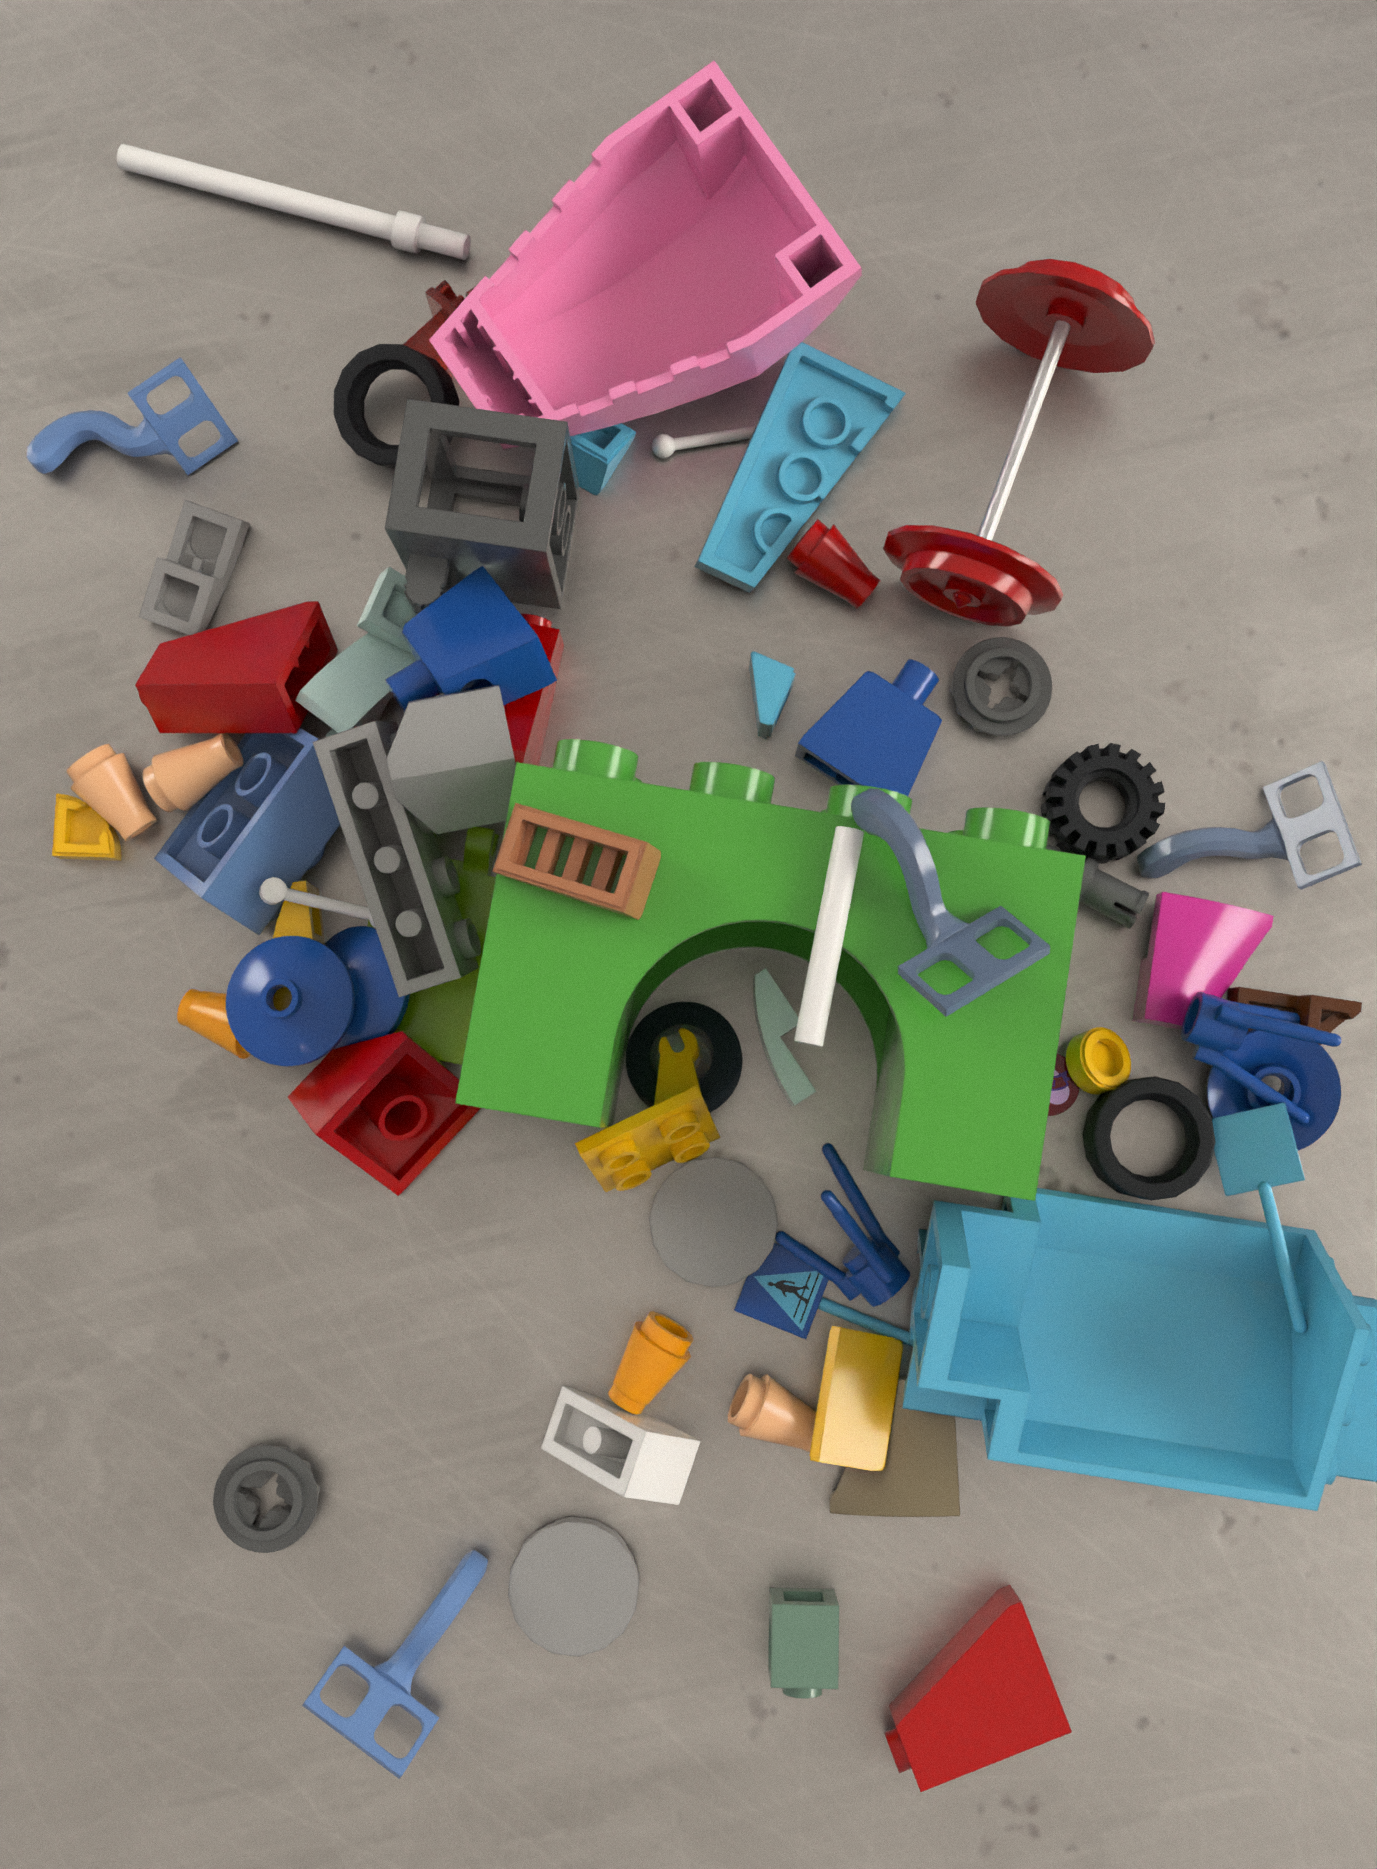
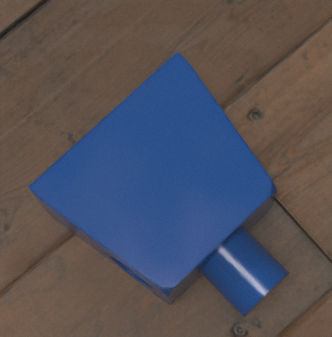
(471, 642)
(876, 731)

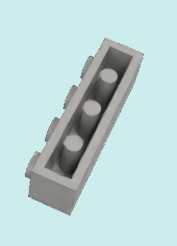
(397, 863)

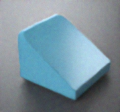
(599, 454)
(770, 690)

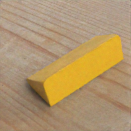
(856, 1399)

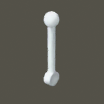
(664, 445)
(275, 890)

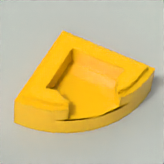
(82, 832)

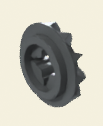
(1029, 681)
(238, 1509)

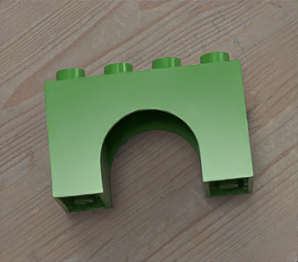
(566, 980)

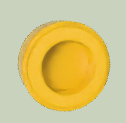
(1098, 1060)

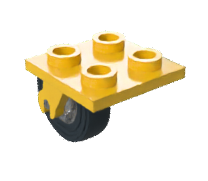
(682, 1067)

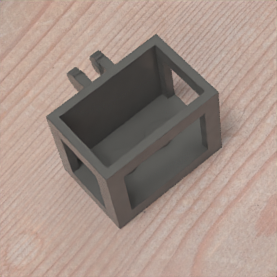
(446, 546)

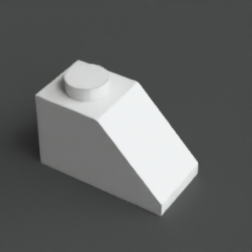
(620, 1449)

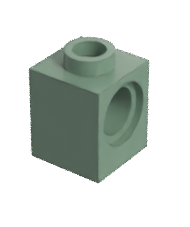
(803, 1641)

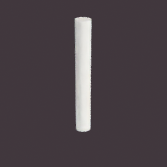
(829, 936)

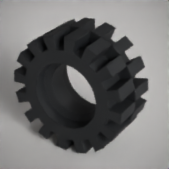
(1134, 783)

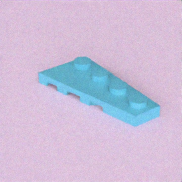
(799, 450)

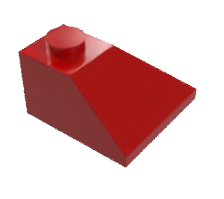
(383, 1107)

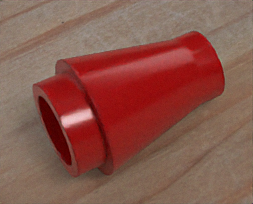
(832, 564)

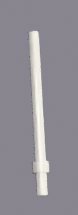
(404, 229)

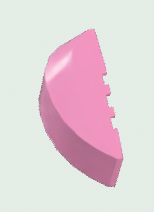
(654, 273)

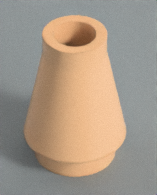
(190, 772)
(111, 789)
(771, 1413)

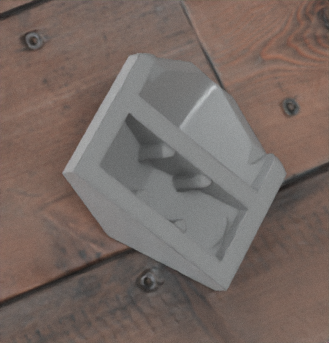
(454, 760)

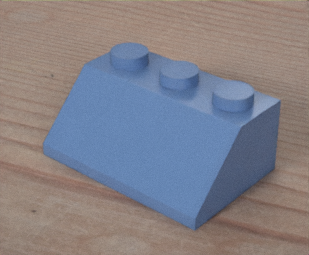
(254, 827)

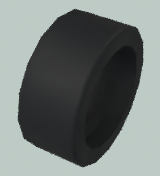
(356, 381)
(1197, 1129)

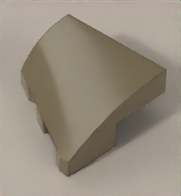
(917, 1474)

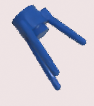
(1223, 1024)
(872, 1262)

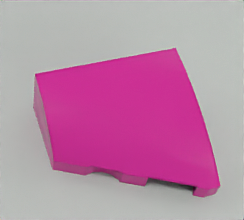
(1193, 950)

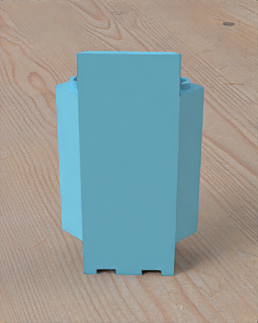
(1144, 1347)

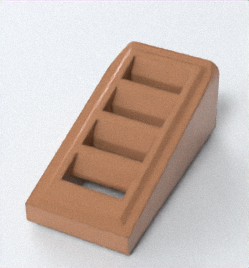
(634, 880)

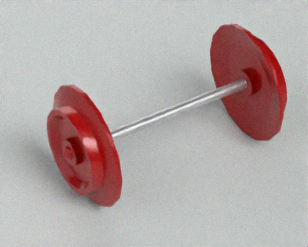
(1066, 320)

